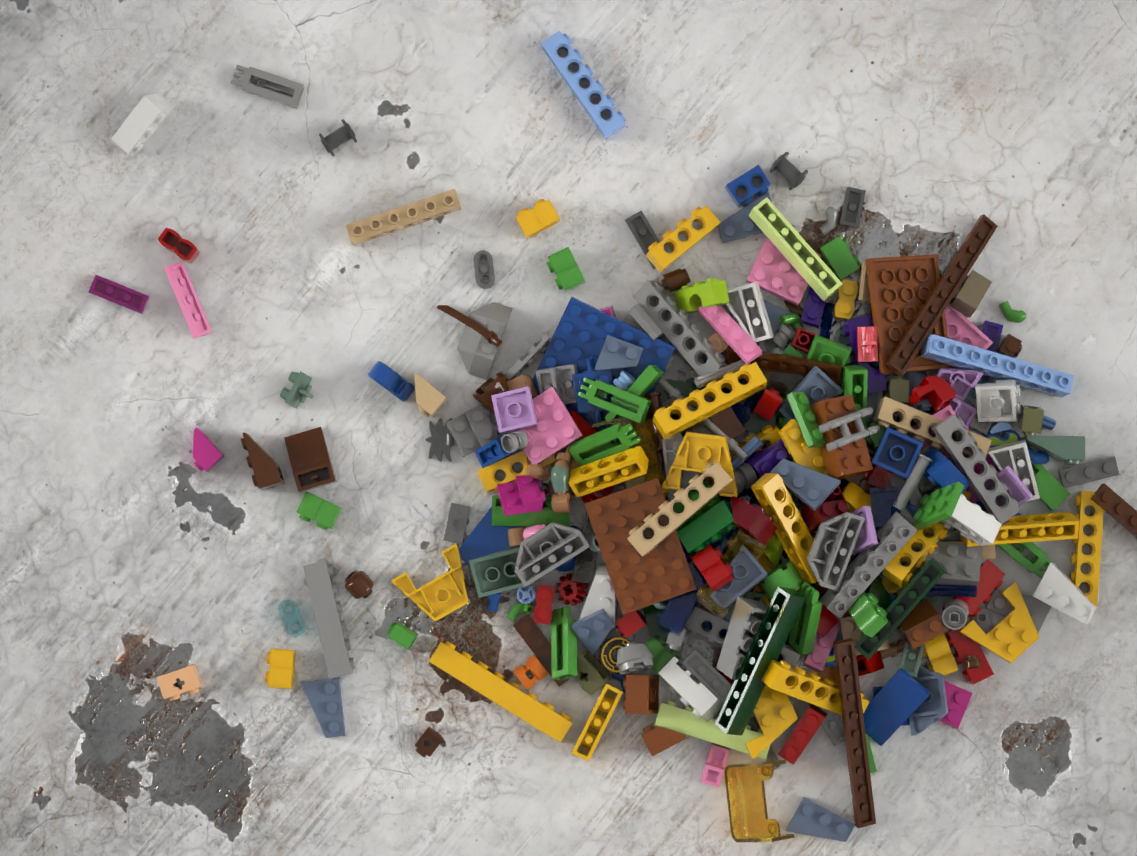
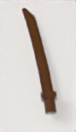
(491, 337)

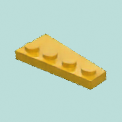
(797, 447)

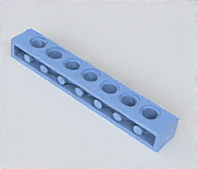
(997, 365)

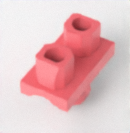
(867, 344)

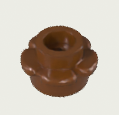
(972, 662)

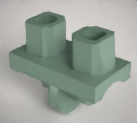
(299, 391)

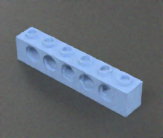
(561, 41)

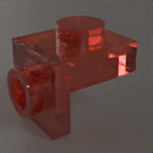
(878, 477)

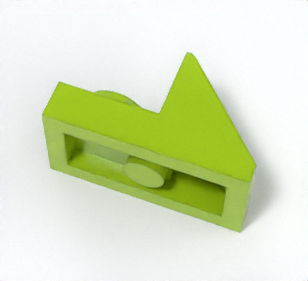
(773, 550)

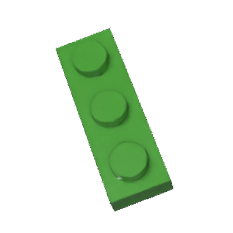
(806, 419)

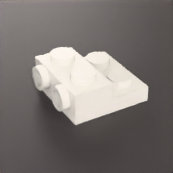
(998, 401)

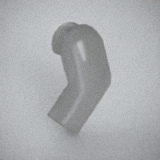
(832, 220)

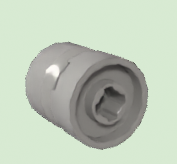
(955, 614)

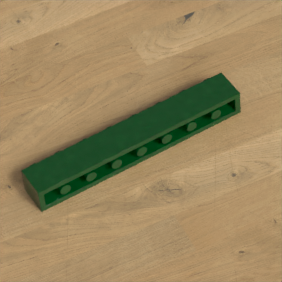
(763, 649)

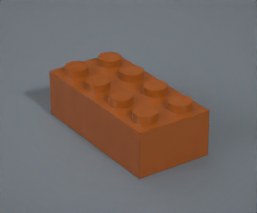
(849, 459)

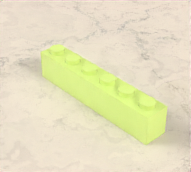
(795, 249)
(688, 723)

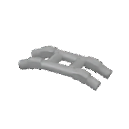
(847, 436)

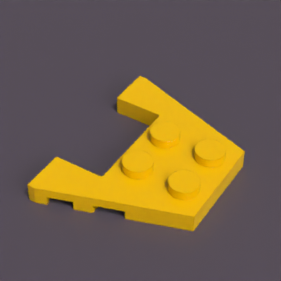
(695, 454)
(443, 593)
(1010, 635)
(774, 716)

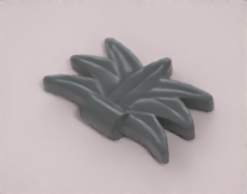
(440, 439)

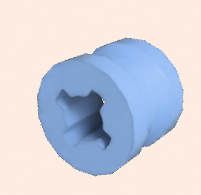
(624, 381)
(524, 596)

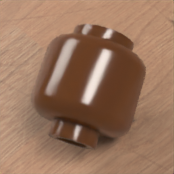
(359, 584)

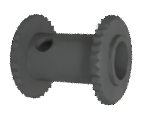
(338, 137)
(788, 171)

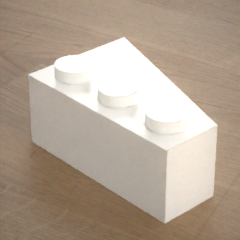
(142, 122)
(750, 311)
(1018, 459)
(973, 522)
(1063, 595)
(601, 596)
(690, 689)

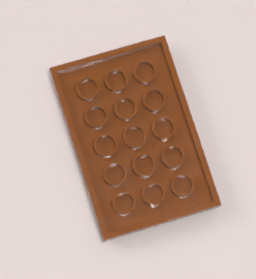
(897, 294)
(635, 578)

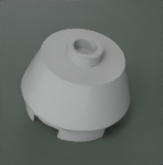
(634, 658)

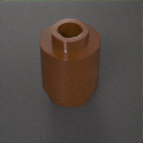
(675, 279)

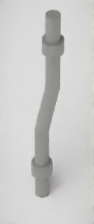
(732, 444)

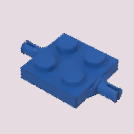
(582, 403)

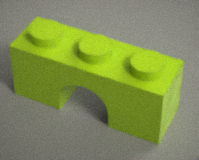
(702, 294)

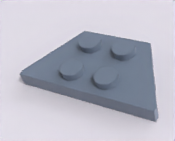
(935, 704)

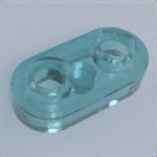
(291, 618)

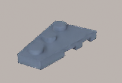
(746, 575)

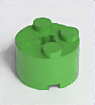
(781, 576)

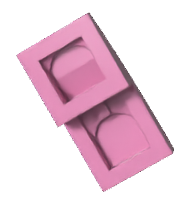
(715, 765)

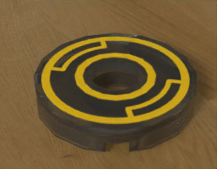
(606, 652)

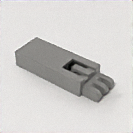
(275, 89)

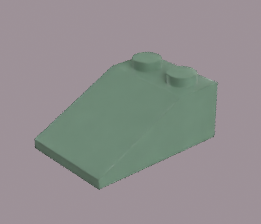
(1061, 448)
(496, 572)

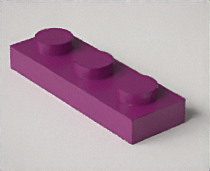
(119, 294)

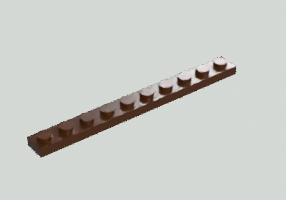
(941, 295)
(854, 732)

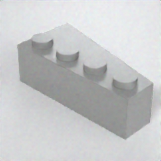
(740, 634)

